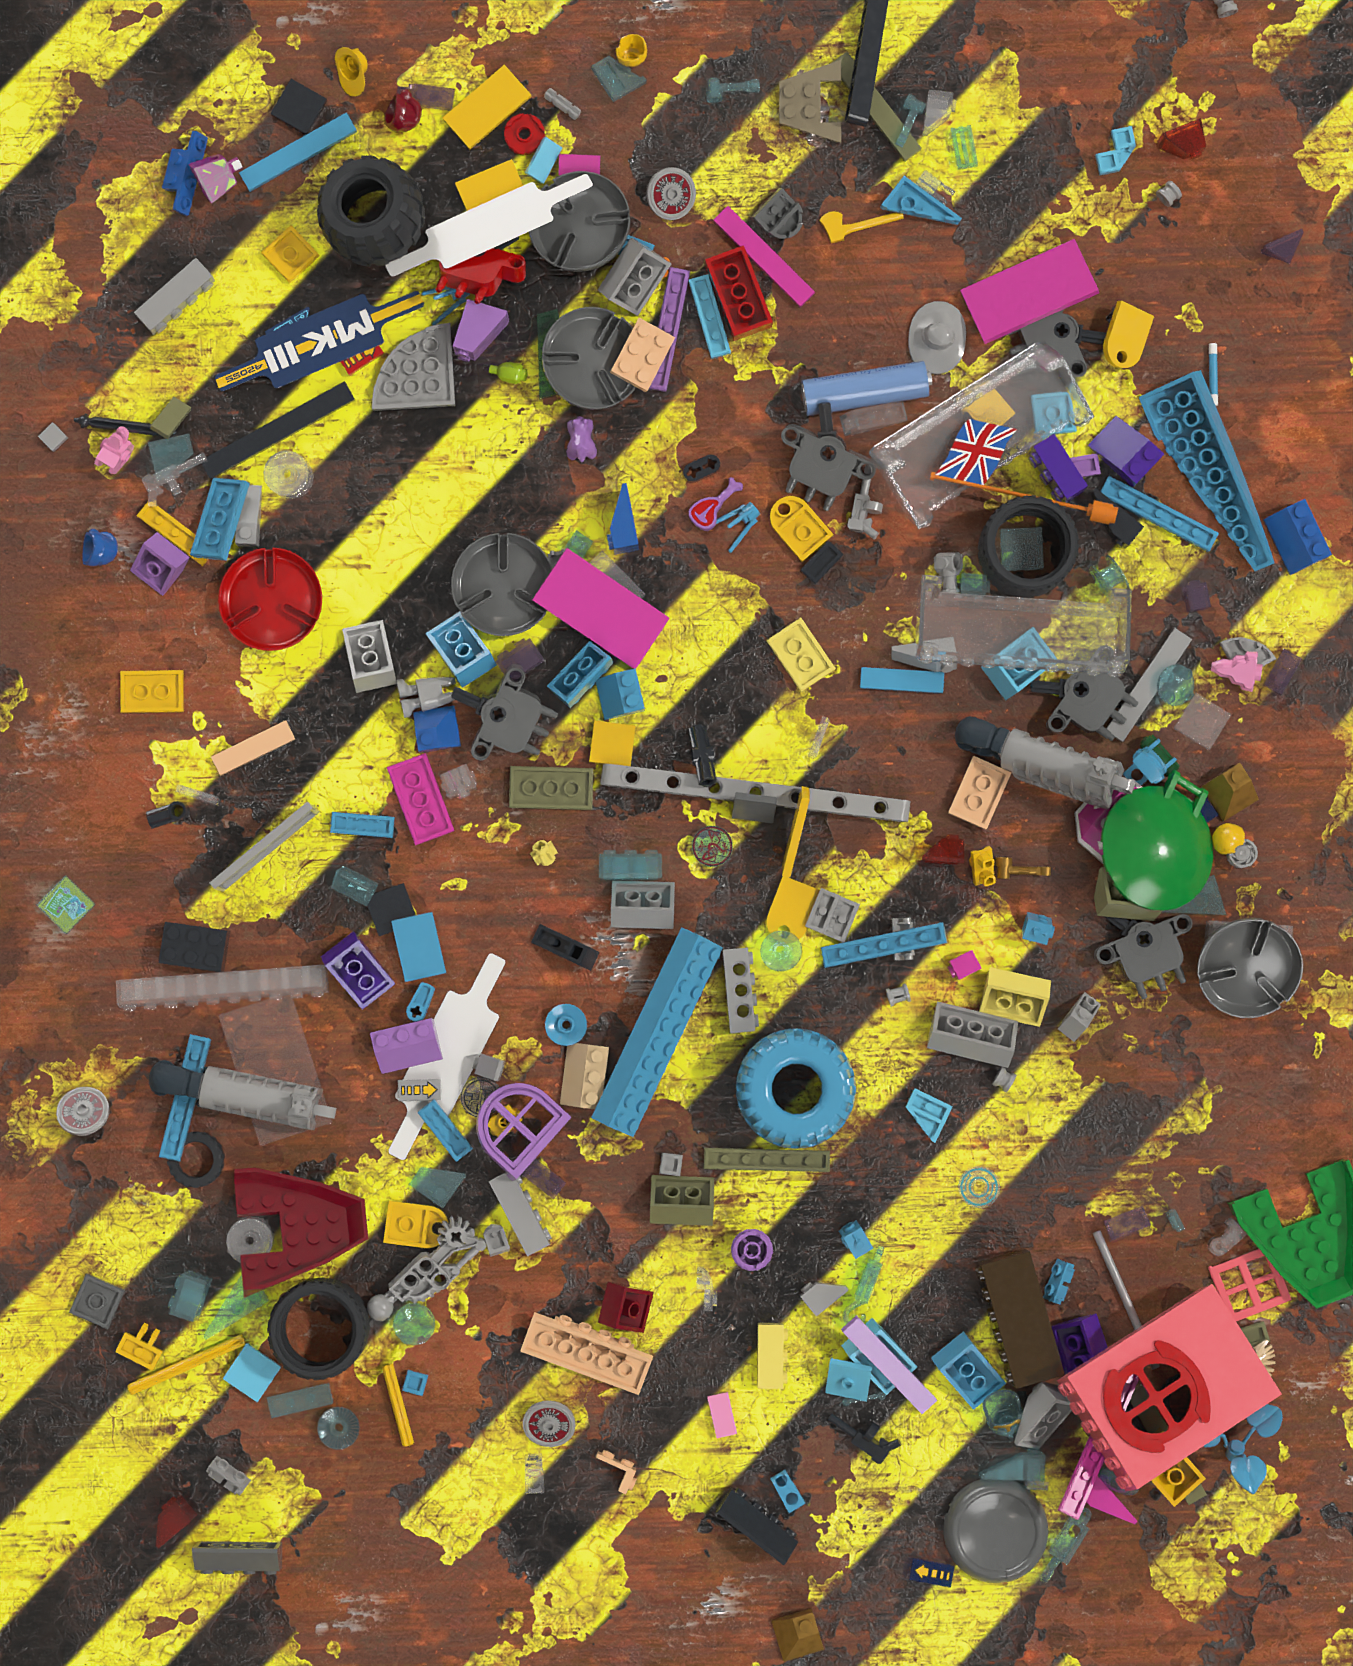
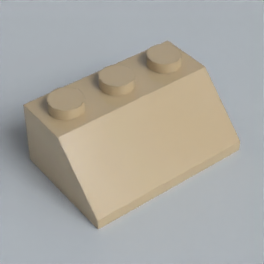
(584, 1075)

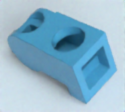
(787, 1491)

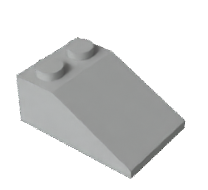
(369, 656)
(1042, 1415)

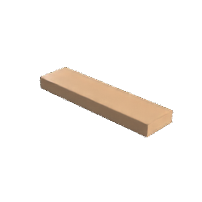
(253, 748)

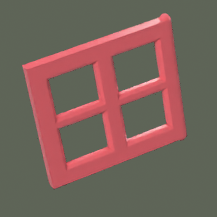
(1249, 1284)

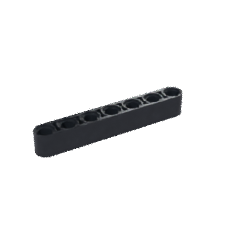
(866, 62)

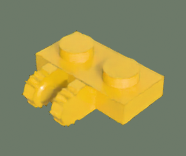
(139, 1350)

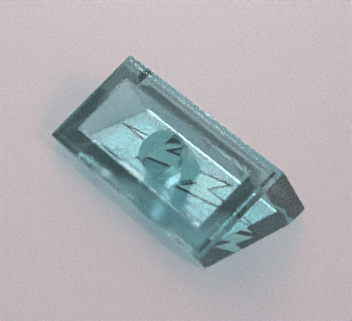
(354, 885)

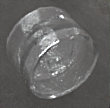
(297, 483)
(252, 1227)

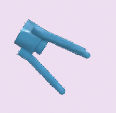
(451, 291)
(747, 513)

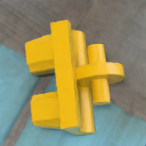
(982, 866)

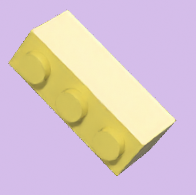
(771, 1356)

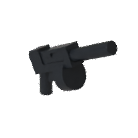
(865, 1440)

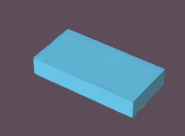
(543, 160)

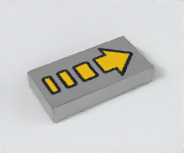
(419, 1089)

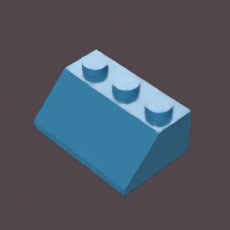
(580, 674)

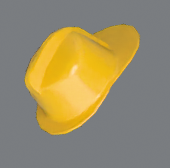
(351, 70)

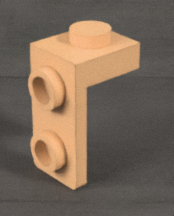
(628, 1481)

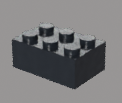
(194, 947)

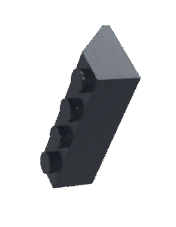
(757, 1525)

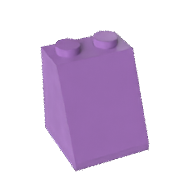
(478, 329)

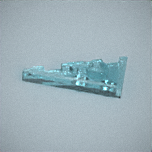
(235, 1308)

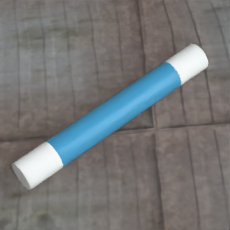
(1213, 375)

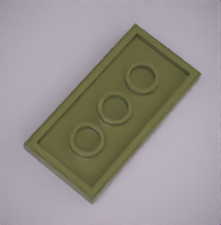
(551, 788)

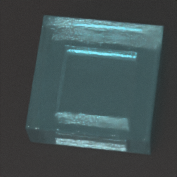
(1175, 1220)

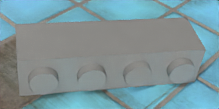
(175, 296)
(520, 1213)

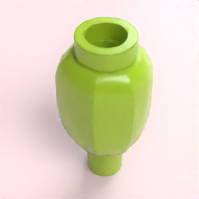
(509, 372)

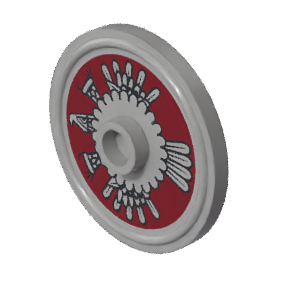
(671, 193)
(82, 1111)
(549, 1423)

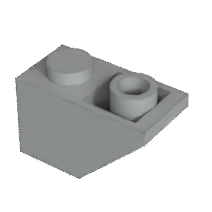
(1079, 1017)

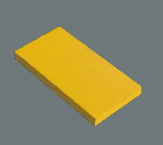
(487, 107)
(795, 832)

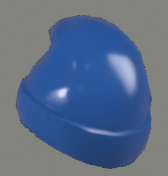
(99, 548)

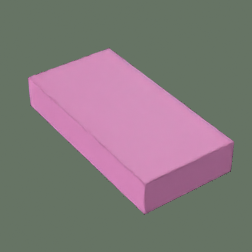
(722, 1415)

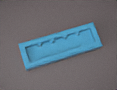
(362, 824)
(445, 1130)

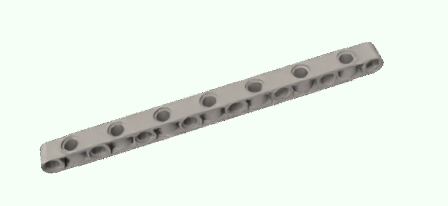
(820, 800)

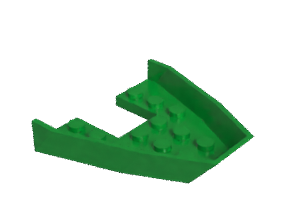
(1312, 1252)

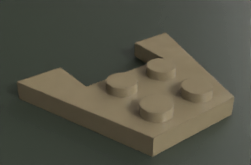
(802, 102)

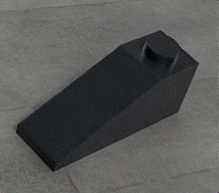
(1125, 526)
(565, 947)

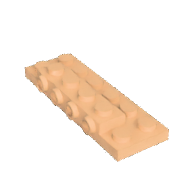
(587, 1351)

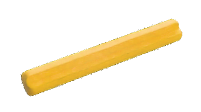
(397, 1405)

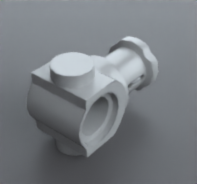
(949, 566)

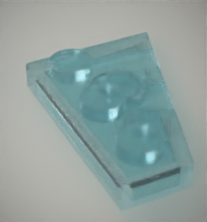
(1206, 902)

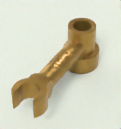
(1005, 868)

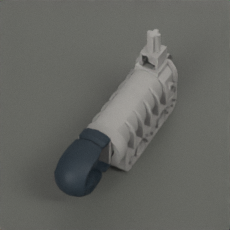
(1045, 763)
(242, 1094)

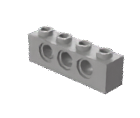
(736, 1023)

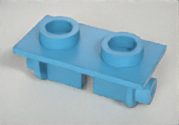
(1054, 1290)

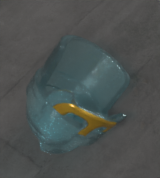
(1003, 1412)

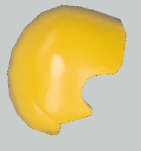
(631, 50)
(1227, 838)

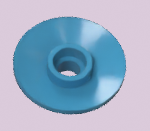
(563, 1013)

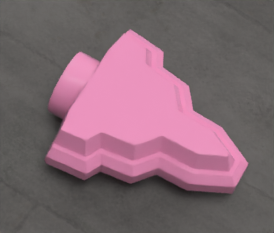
(1241, 670)

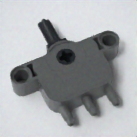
(518, 718)

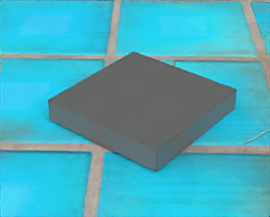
(754, 807)
(97, 1301)

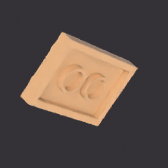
(642, 355)
(979, 792)

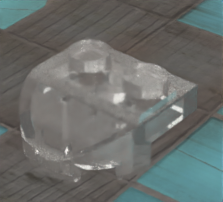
(705, 1283)

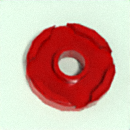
(518, 123)

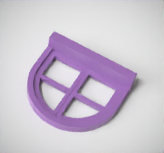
(536, 1144)

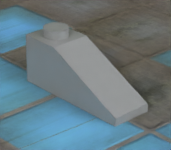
(249, 522)
(906, 654)

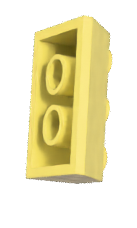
(1015, 996)

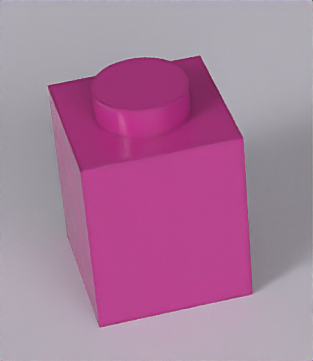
(963, 965)

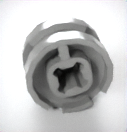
(1244, 855)

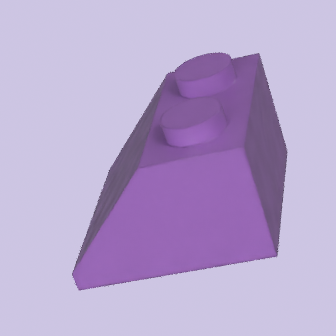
(159, 563)

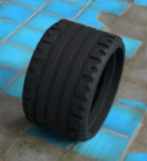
(1052, 515)
(289, 1357)

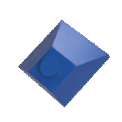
(436, 729)

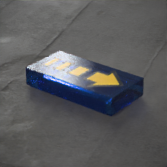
(931, 1572)

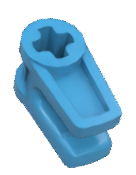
(422, 999)

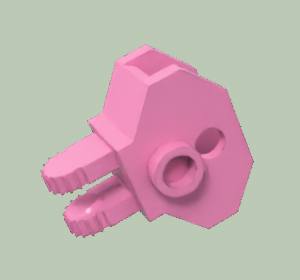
(115, 450)

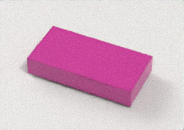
(575, 162)

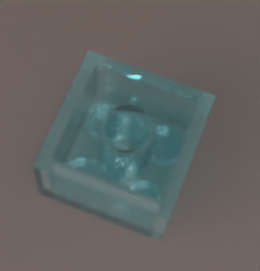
(190, 1295)

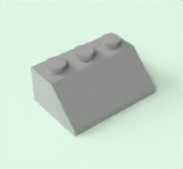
(634, 276)
(642, 904)

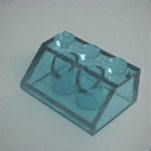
(630, 865)

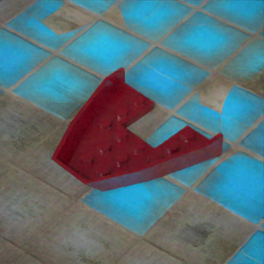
(314, 1224)

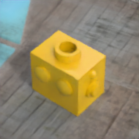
(495, 1124)

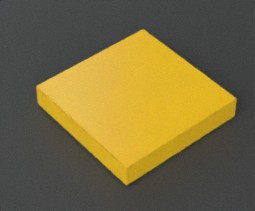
(290, 254)
(612, 743)

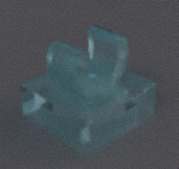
(579, 544)

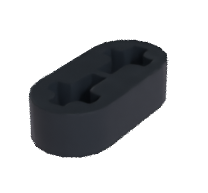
(700, 463)

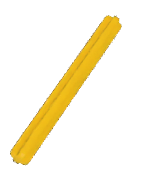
(186, 1364)

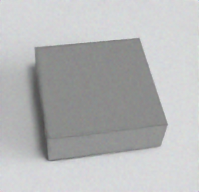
(53, 437)
(671, 1164)

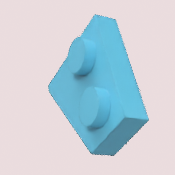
(928, 1112)

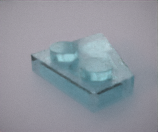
(616, 78)
(170, 451)

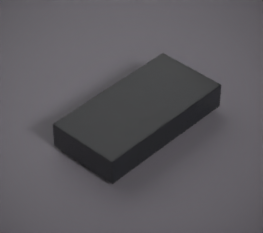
(821, 562)

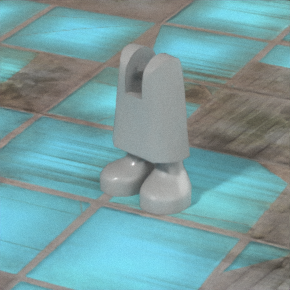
(429, 693)

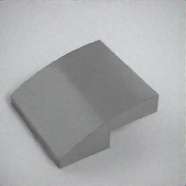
(832, 915)

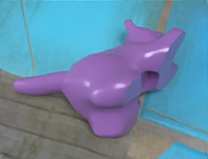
(581, 443)

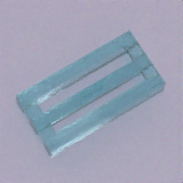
(961, 130)

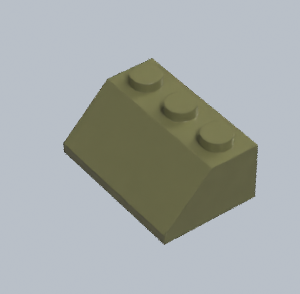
(1113, 904)
(682, 1200)

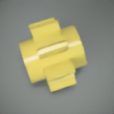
(543, 853)

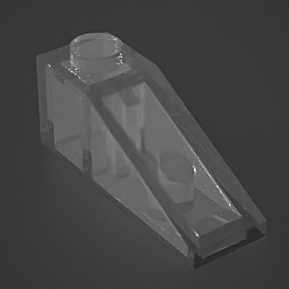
(873, 418)

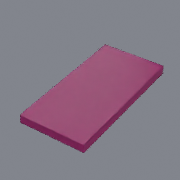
(1029, 291)
(600, 608)

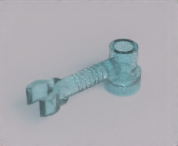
(715, 89)
(914, 107)

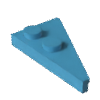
(914, 201)

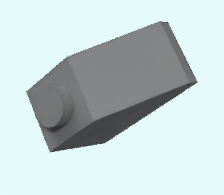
(489, 1067)
(821, 1295)

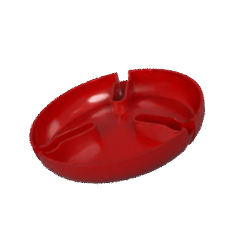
(270, 599)

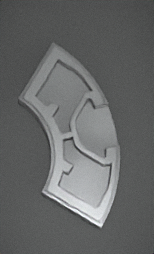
(1241, 645)

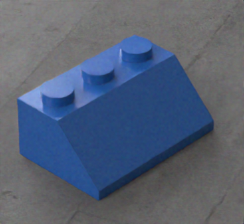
(1297, 537)

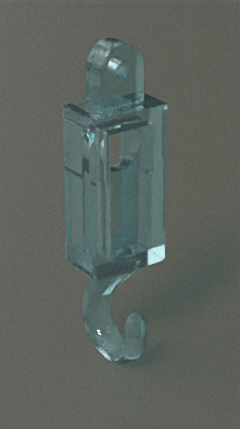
(865, 1284)
(1065, 1545)

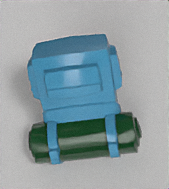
(1152, 761)

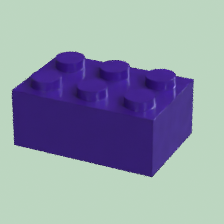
(1057, 469)

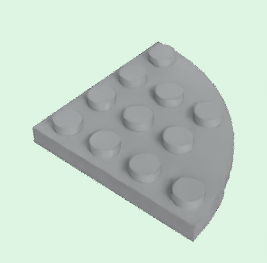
(417, 372)

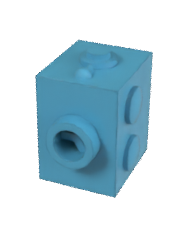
(1037, 928)
(855, 1239)

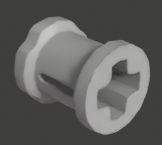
(898, 995)

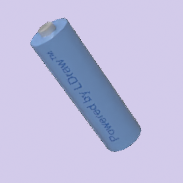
(867, 387)

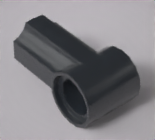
(166, 815)

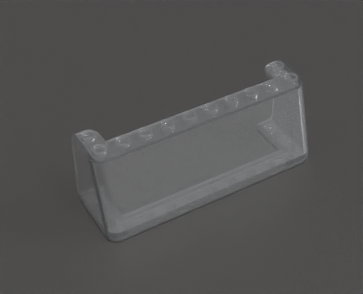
(1025, 393)
(1023, 631)

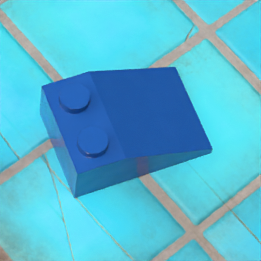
(622, 529)

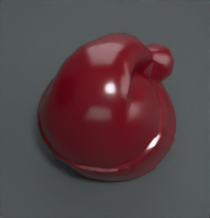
(403, 112)

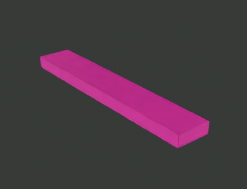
(764, 256)

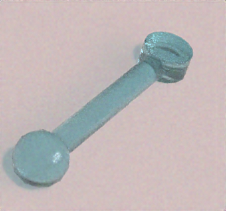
(881, 1395)

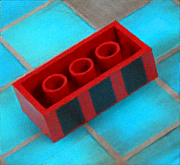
(738, 293)

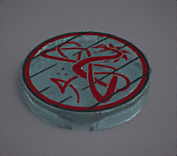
(712, 846)

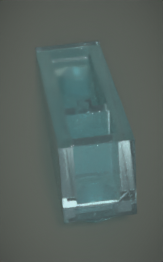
(1022, 1466)

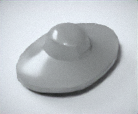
(937, 337)

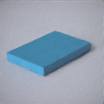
(418, 946)

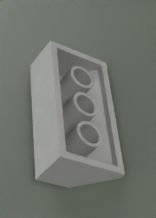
(972, 1034)

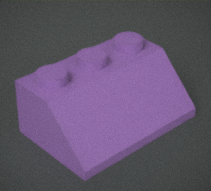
(406, 1045)

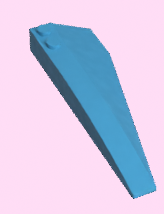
(1197, 441)

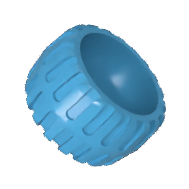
(756, 1081)

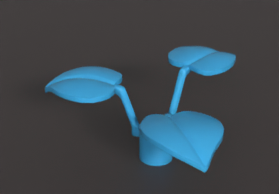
(1251, 1470)

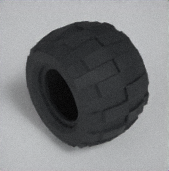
(387, 235)

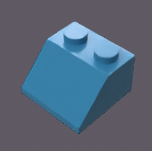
(620, 694)

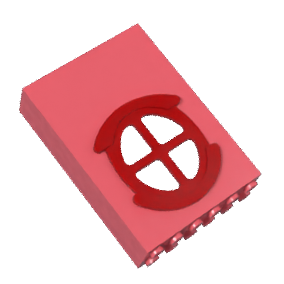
(1213, 1361)

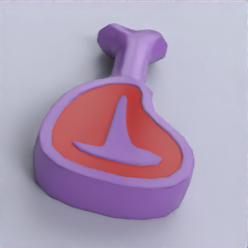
(705, 511)

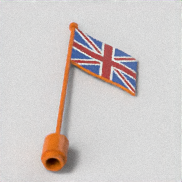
(977, 456)

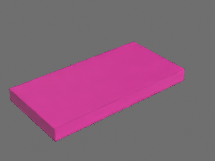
(420, 799)

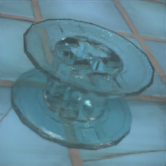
(1109, 576)

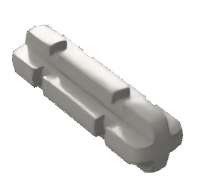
(562, 103)

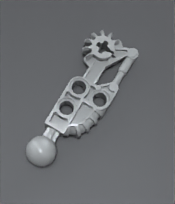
(425, 1285)

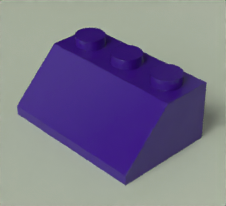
(1078, 1340)

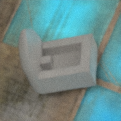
(495, 1240)

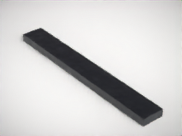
(278, 430)

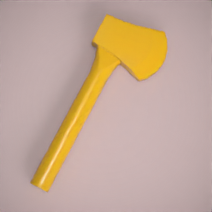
(836, 231)

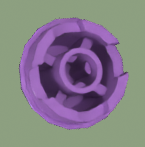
(751, 1249)

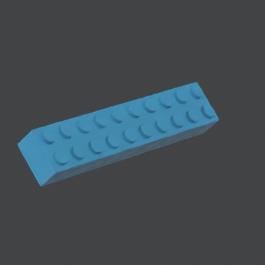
(657, 1032)

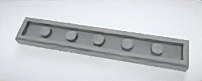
(1147, 684)

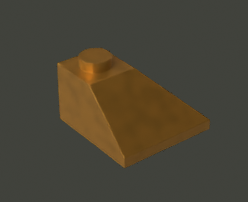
(1231, 792)
(797, 1634)

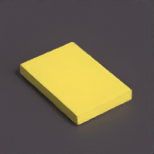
(800, 654)

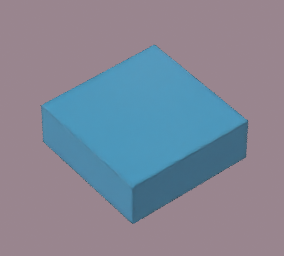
(415, 1382)

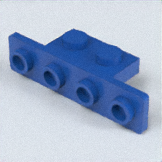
(179, 174)

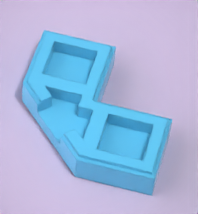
(1114, 160)

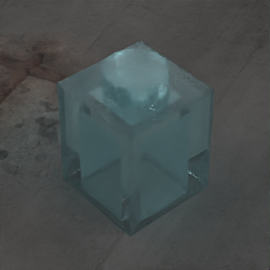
(974, 584)

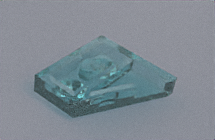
(437, 1184)

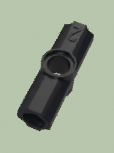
(702, 755)

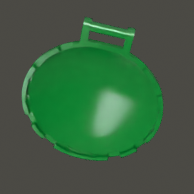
(1158, 845)

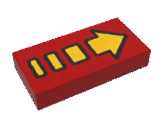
(362, 359)

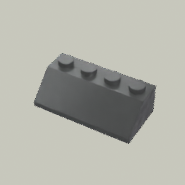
(237, 1556)

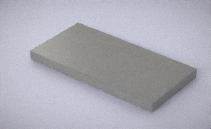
(264, 847)

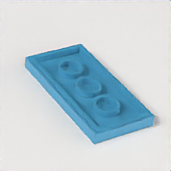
(219, 519)

